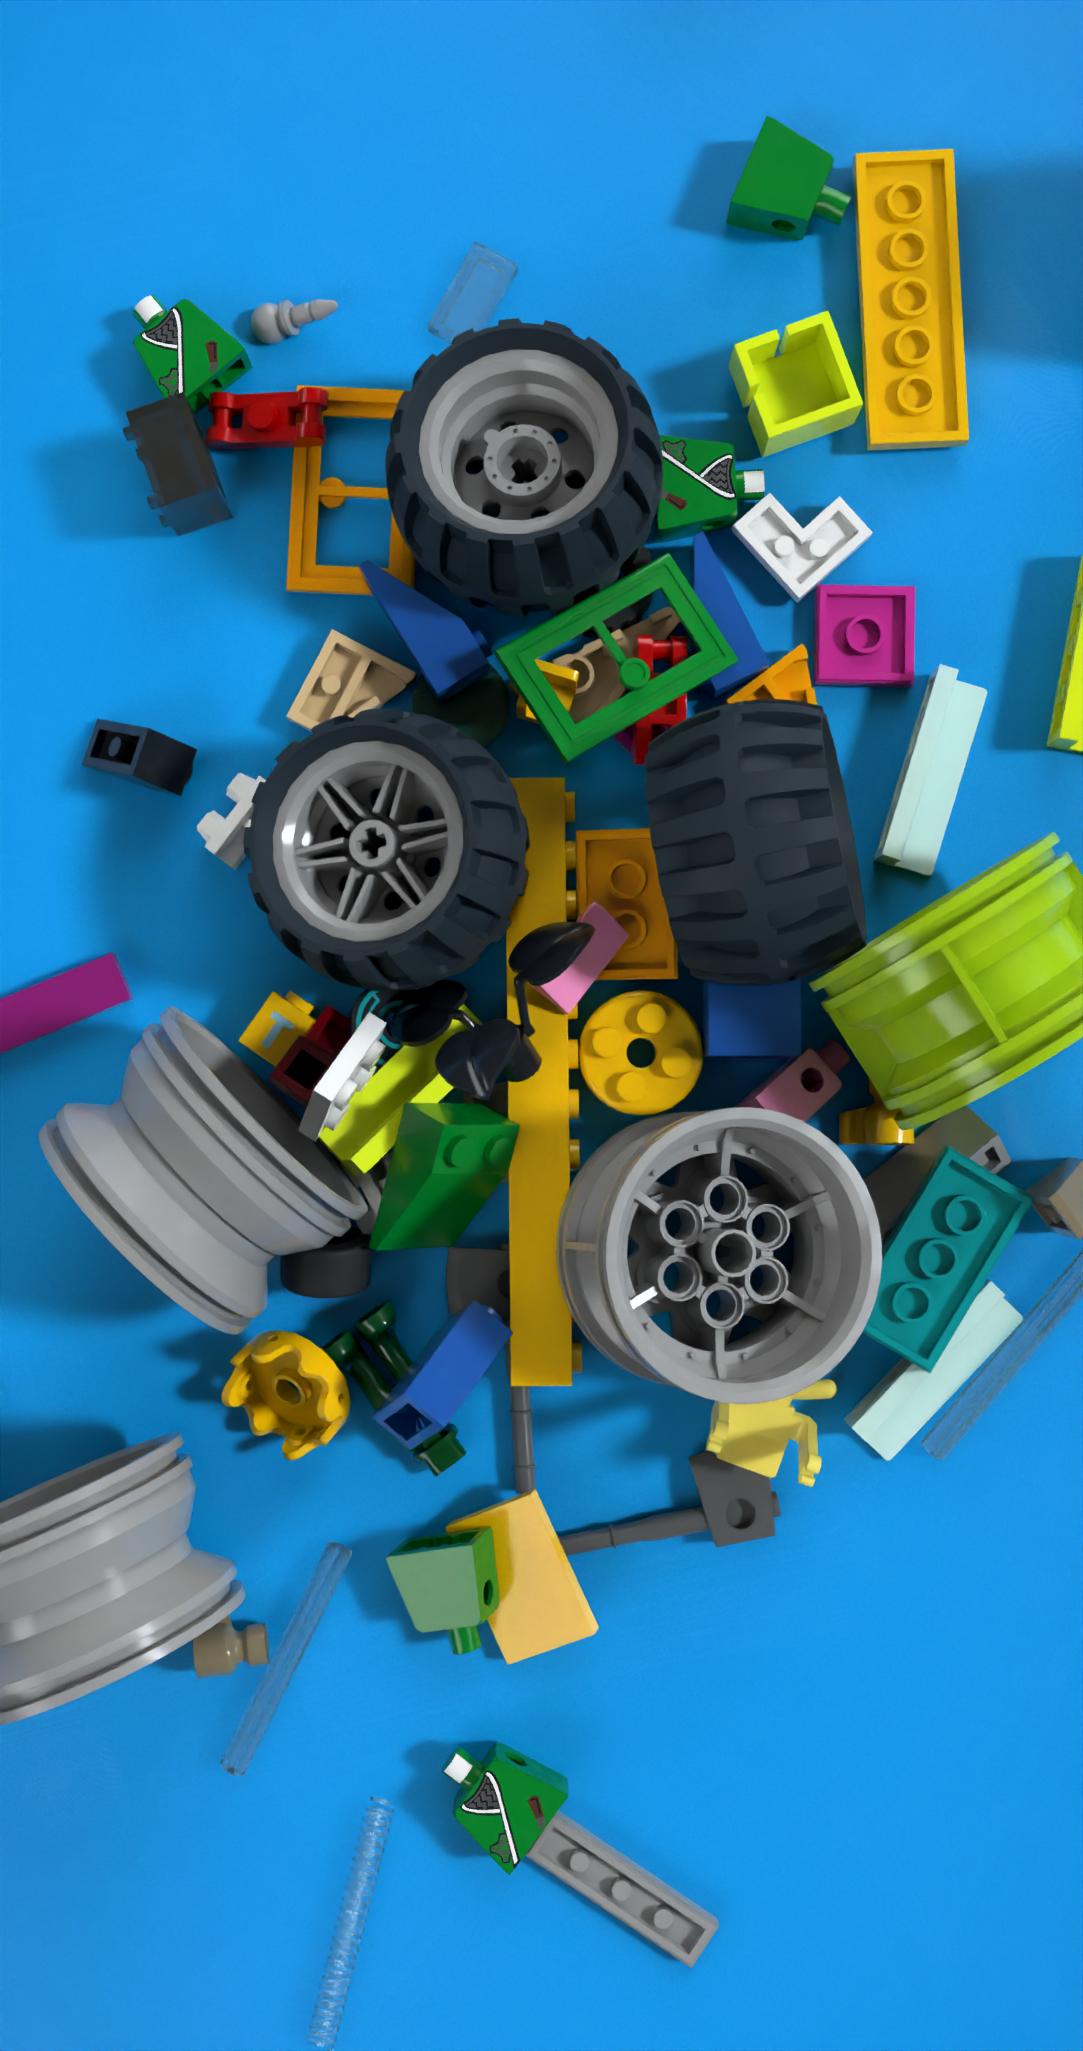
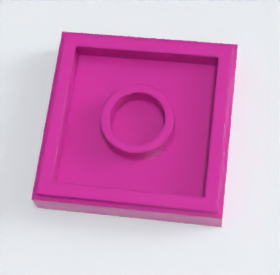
(864, 636)

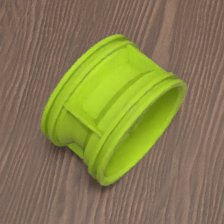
(967, 987)

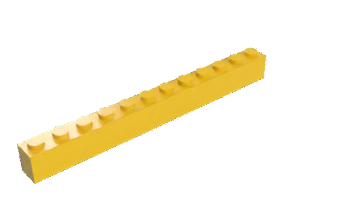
(542, 1106)

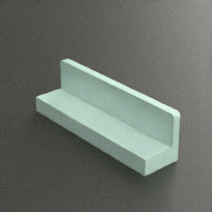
(931, 773)
(912, 1396)

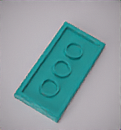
(942, 1255)

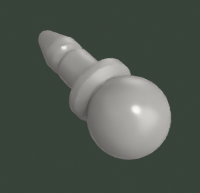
(273, 322)

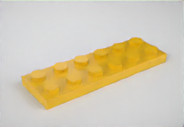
(910, 299)

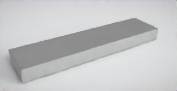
(624, 1888)

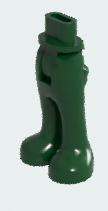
(378, 1331)

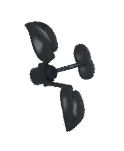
(478, 1055)

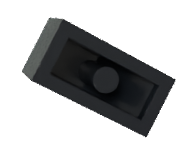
(140, 756)

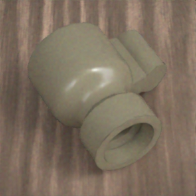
(223, 1648)

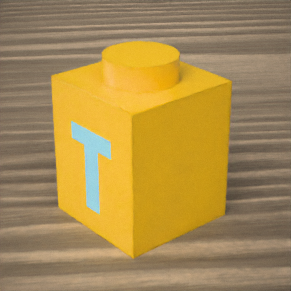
(278, 1026)

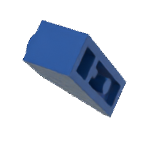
(722, 605)
(433, 636)

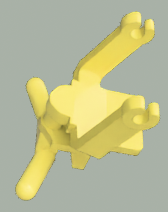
(759, 1432)

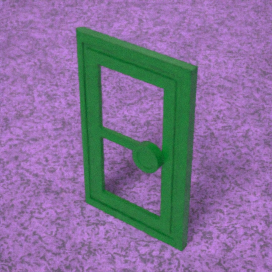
(646, 696)

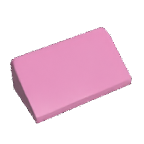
(578, 977)

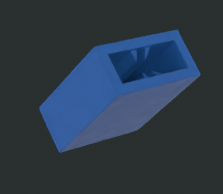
(443, 1374)

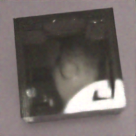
(178, 465)

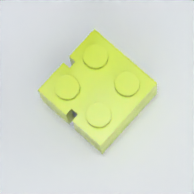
(799, 392)

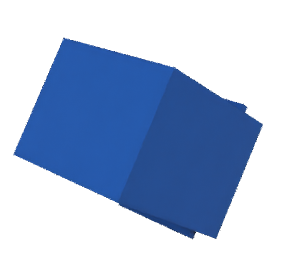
(751, 1021)

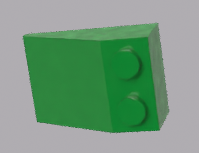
(441, 1173)

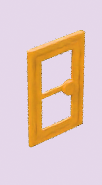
(307, 491)

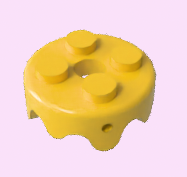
(676, 1058)
(273, 1406)

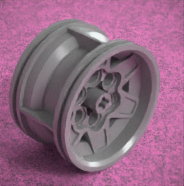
(805, 1315)

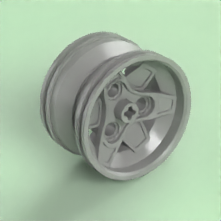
(200, 1173)
(103, 1576)

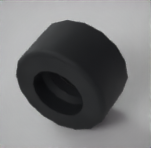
(330, 1271)

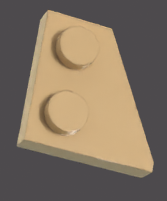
(347, 681)

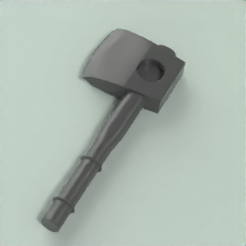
(485, 1277)
(734, 1508)

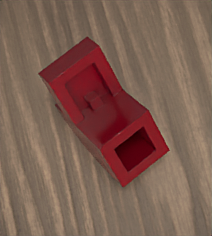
(311, 1056)

